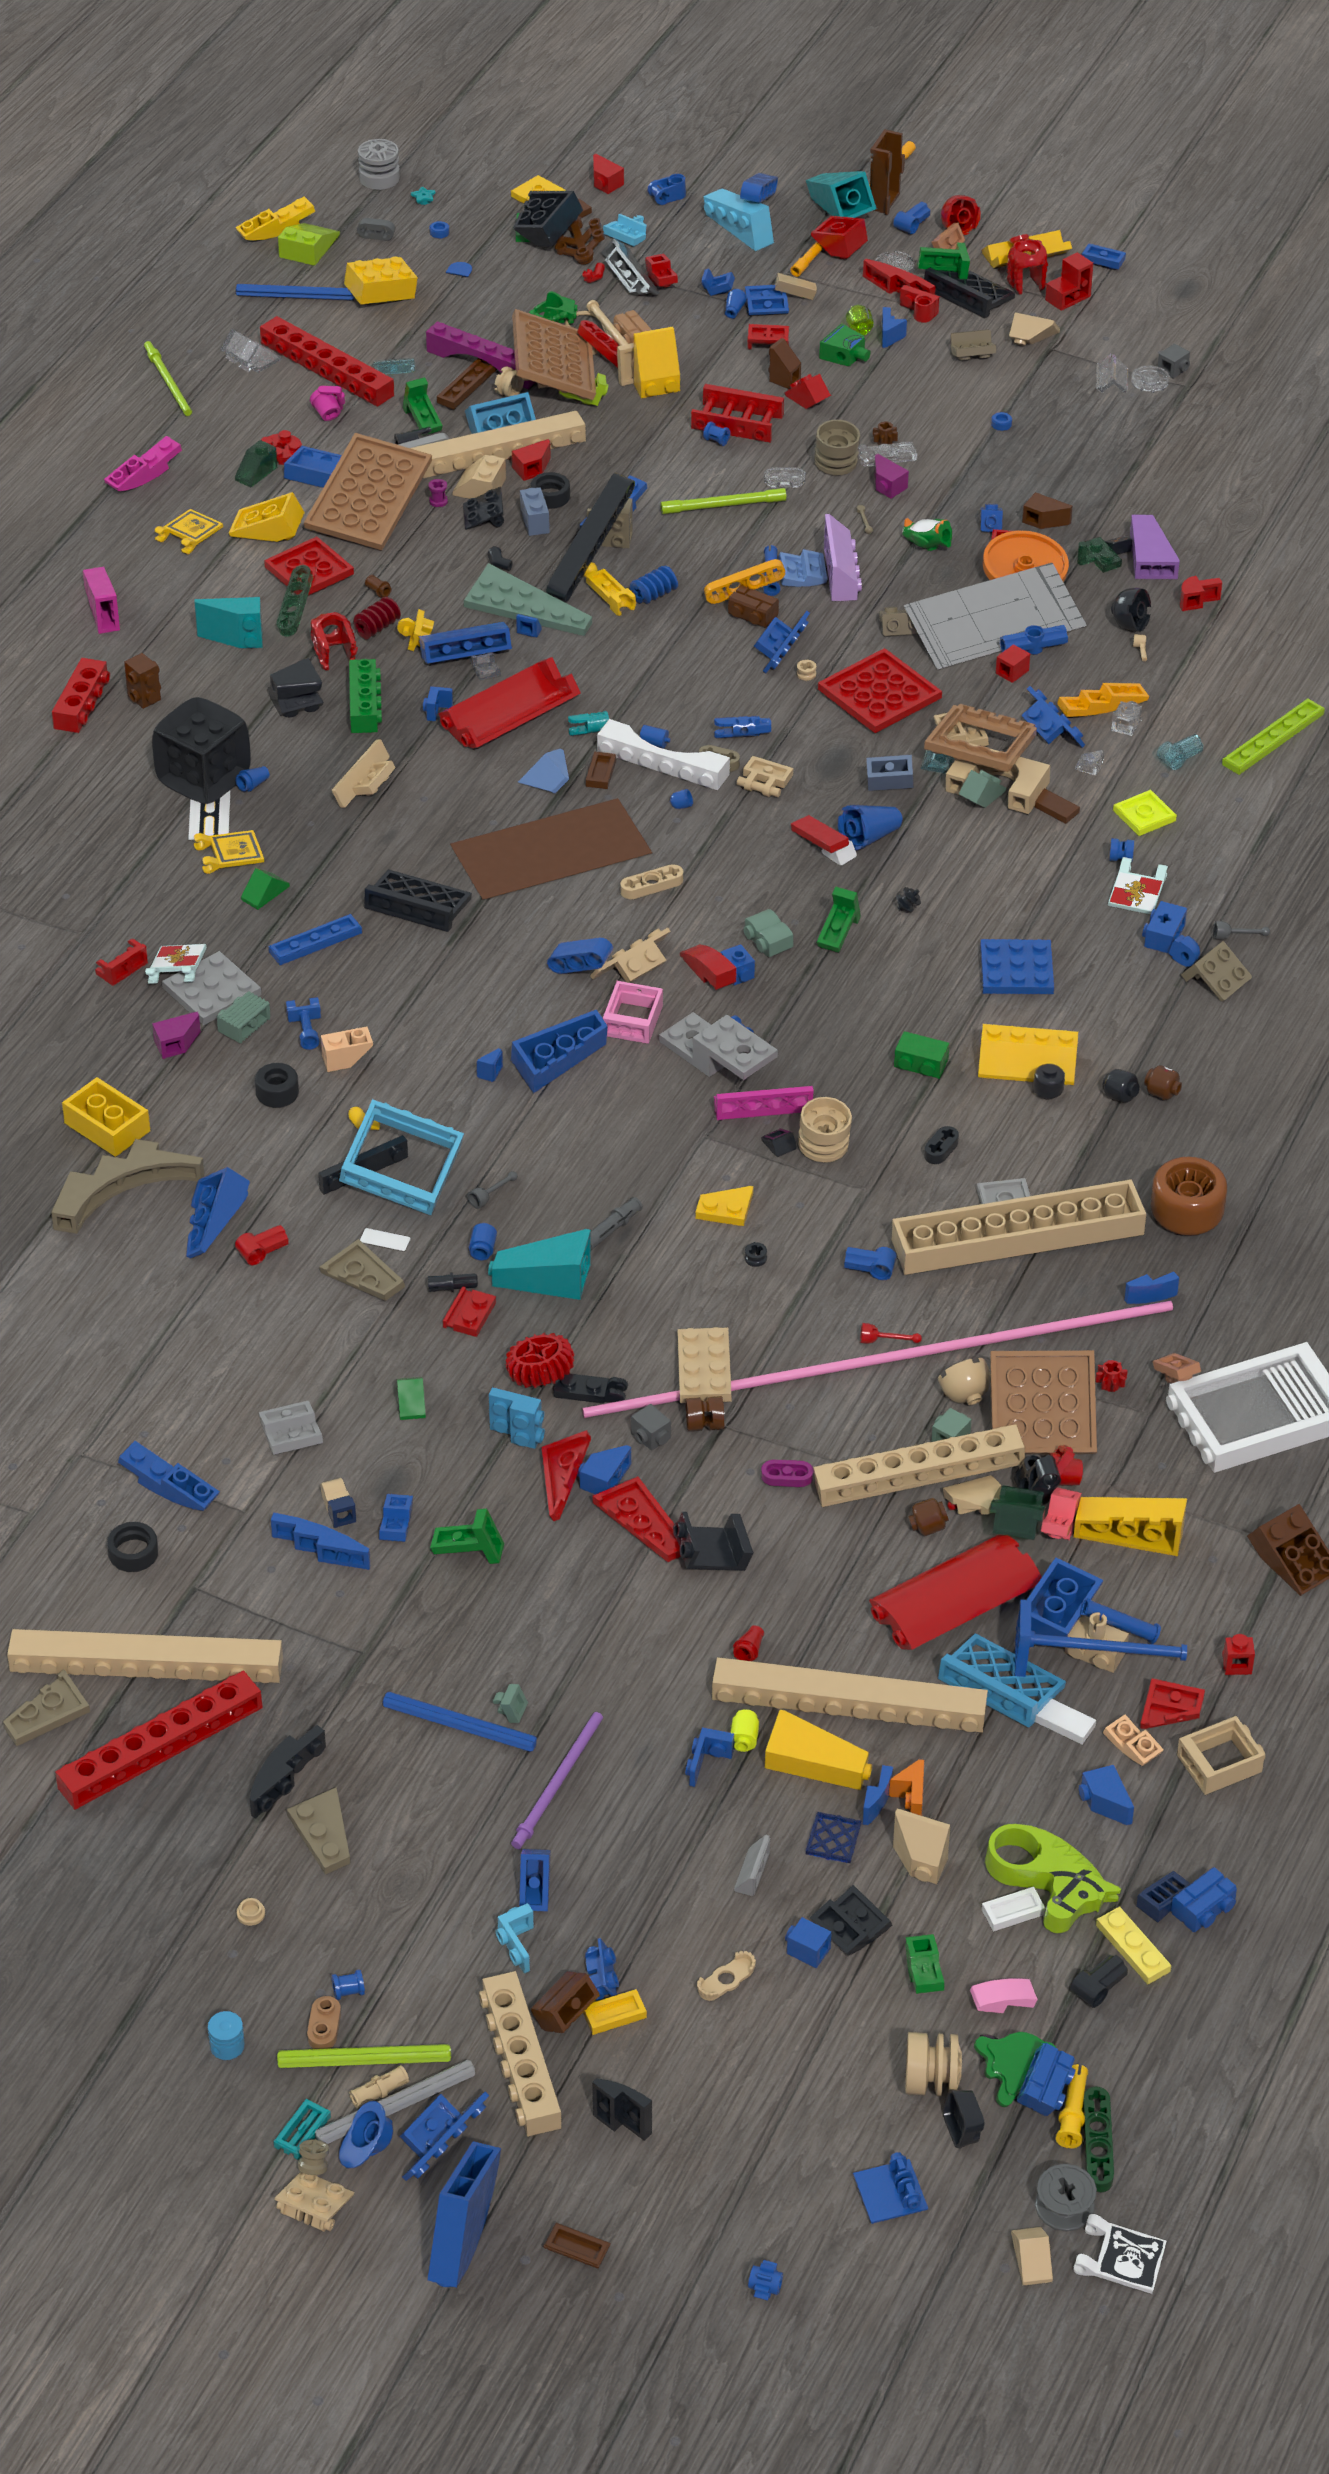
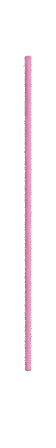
(893, 1356)

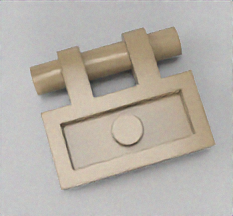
(765, 771)

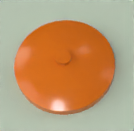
(1022, 551)

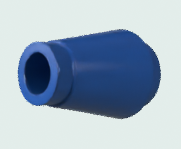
(735, 302)
(251, 778)

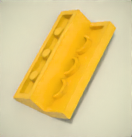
(997, 253)

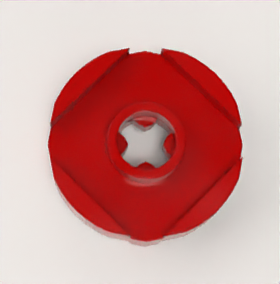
(285, 445)

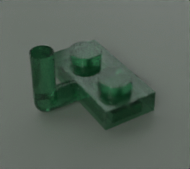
(1100, 553)

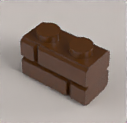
(753, 606)
(565, 2002)

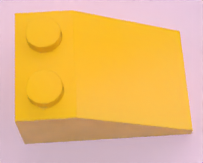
(656, 363)
(269, 520)

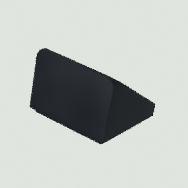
(1120, 544)
(780, 1142)

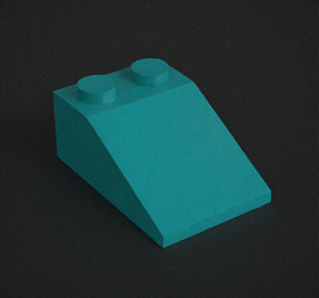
(230, 621)

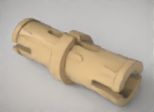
(379, 2086)

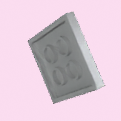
(214, 987)

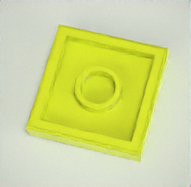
(1144, 812)

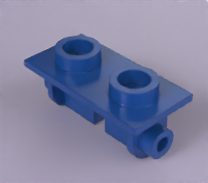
(601, 1960)

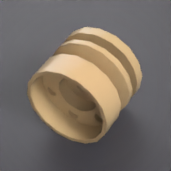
(824, 1129)
(932, 2063)

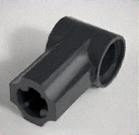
(1095, 1985)

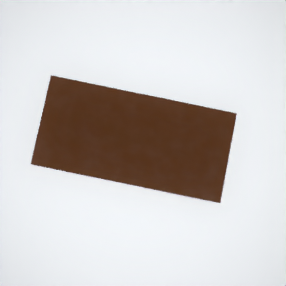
(550, 848)

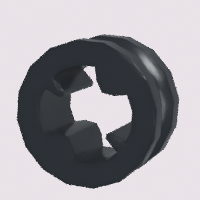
(754, 1260)

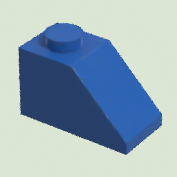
(604, 1469)
(1107, 1794)
(535, 1878)

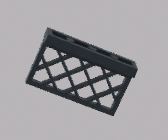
(970, 293)
(418, 909)

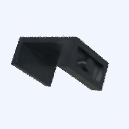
(713, 1546)

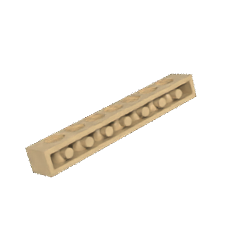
(919, 1465)

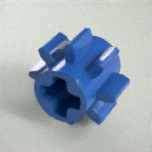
(765, 2280)

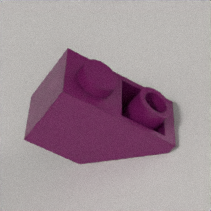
(176, 1034)

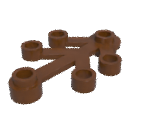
(583, 254)

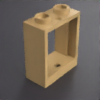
(1199, 1768)

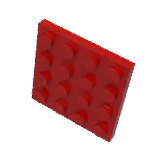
(879, 690)

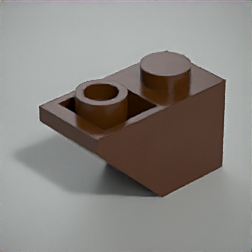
(784, 364)
(1046, 512)

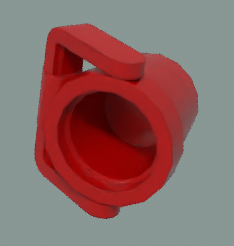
(1069, 1467)

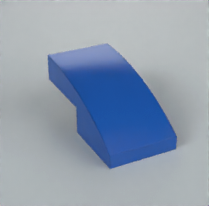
(1148, 1290)
(396, 1517)
(877, 1796)

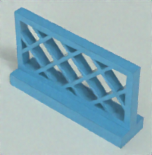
(1004, 1699)

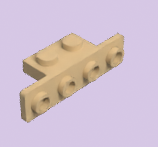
(364, 775)
(638, 960)

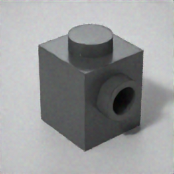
(1174, 360)
(650, 1427)

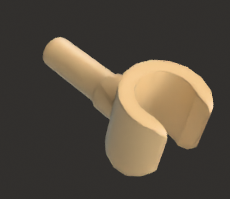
(1140, 642)

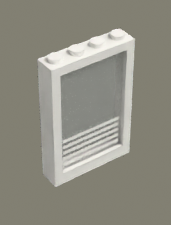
(1254, 1407)

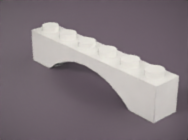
(700, 768)

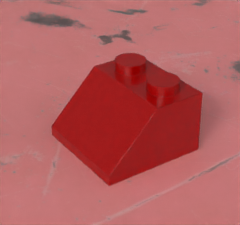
(841, 235)

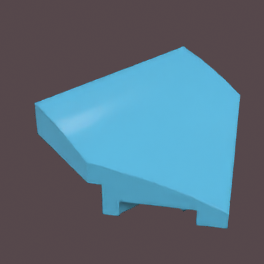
(627, 229)

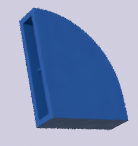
(463, 2214)

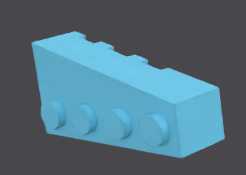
(742, 218)

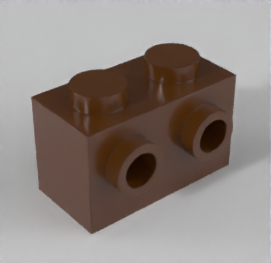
(142, 680)

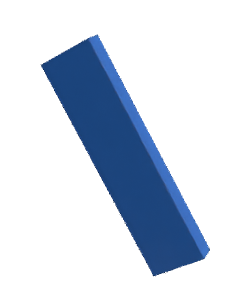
(315, 939)

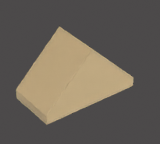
(1033, 2255)

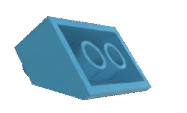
(500, 413)

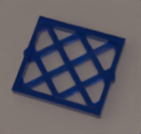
(838, 1820)

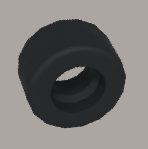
(276, 1085)

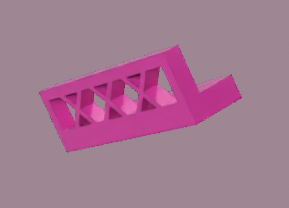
(762, 1102)

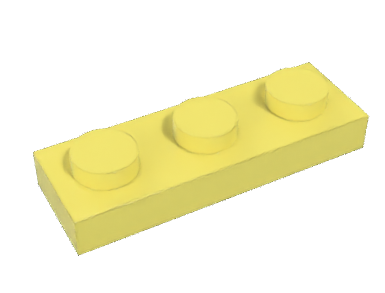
(1133, 1945)

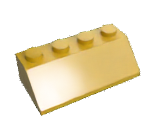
(1018, 1051)

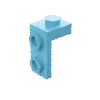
(509, 1926)

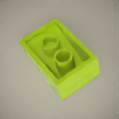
(305, 242)

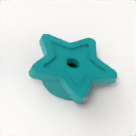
(423, 196)

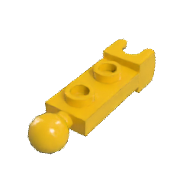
(609, 589)

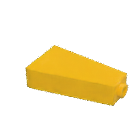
(815, 1754)

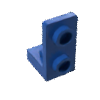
(712, 1743)

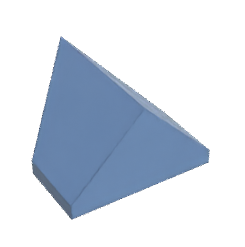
(548, 773)

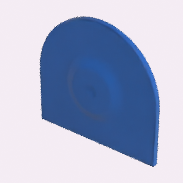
(460, 268)

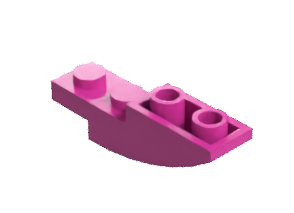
(141, 470)

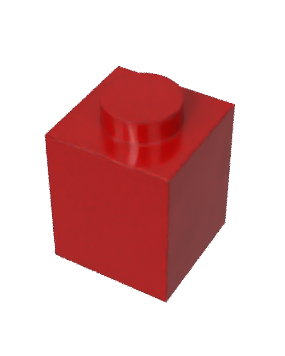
(1012, 663)

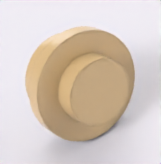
(250, 1912)

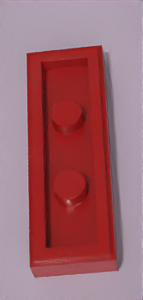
(820, 834)

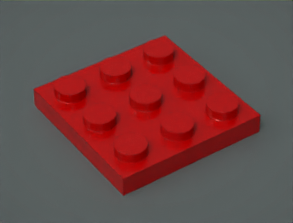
(323, 562)

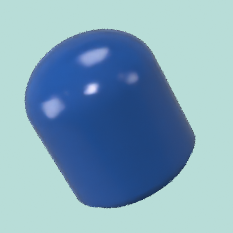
(681, 799)

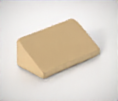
(795, 286)

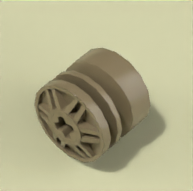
(837, 447)

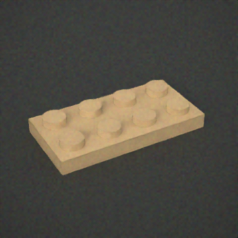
(704, 1363)

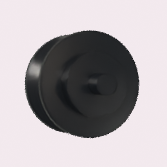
(908, 899)

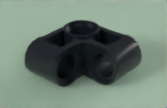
(1038, 1475)

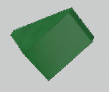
(263, 888)
(411, 1398)

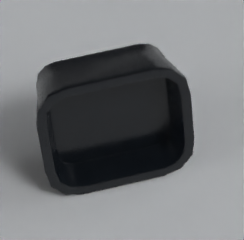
(963, 2117)

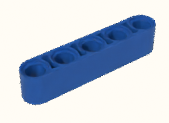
(759, 187)

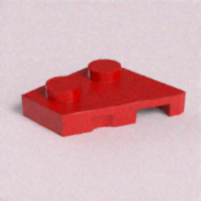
(1171, 1704)

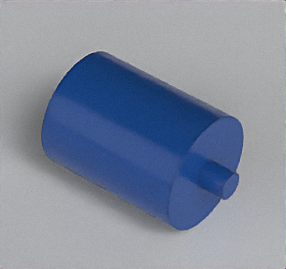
(655, 736)

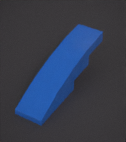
(328, 1544)

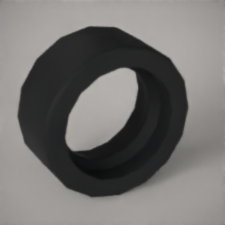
(556, 481)
(132, 1531)

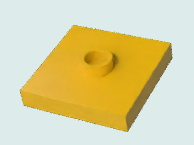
(535, 184)

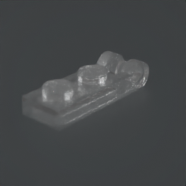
(894, 452)

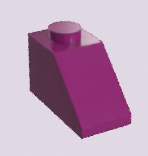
(889, 477)

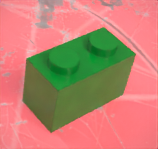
(921, 1054)

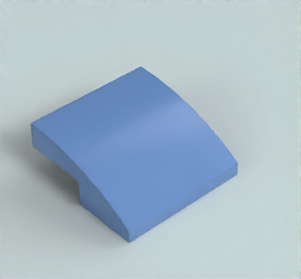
(803, 570)

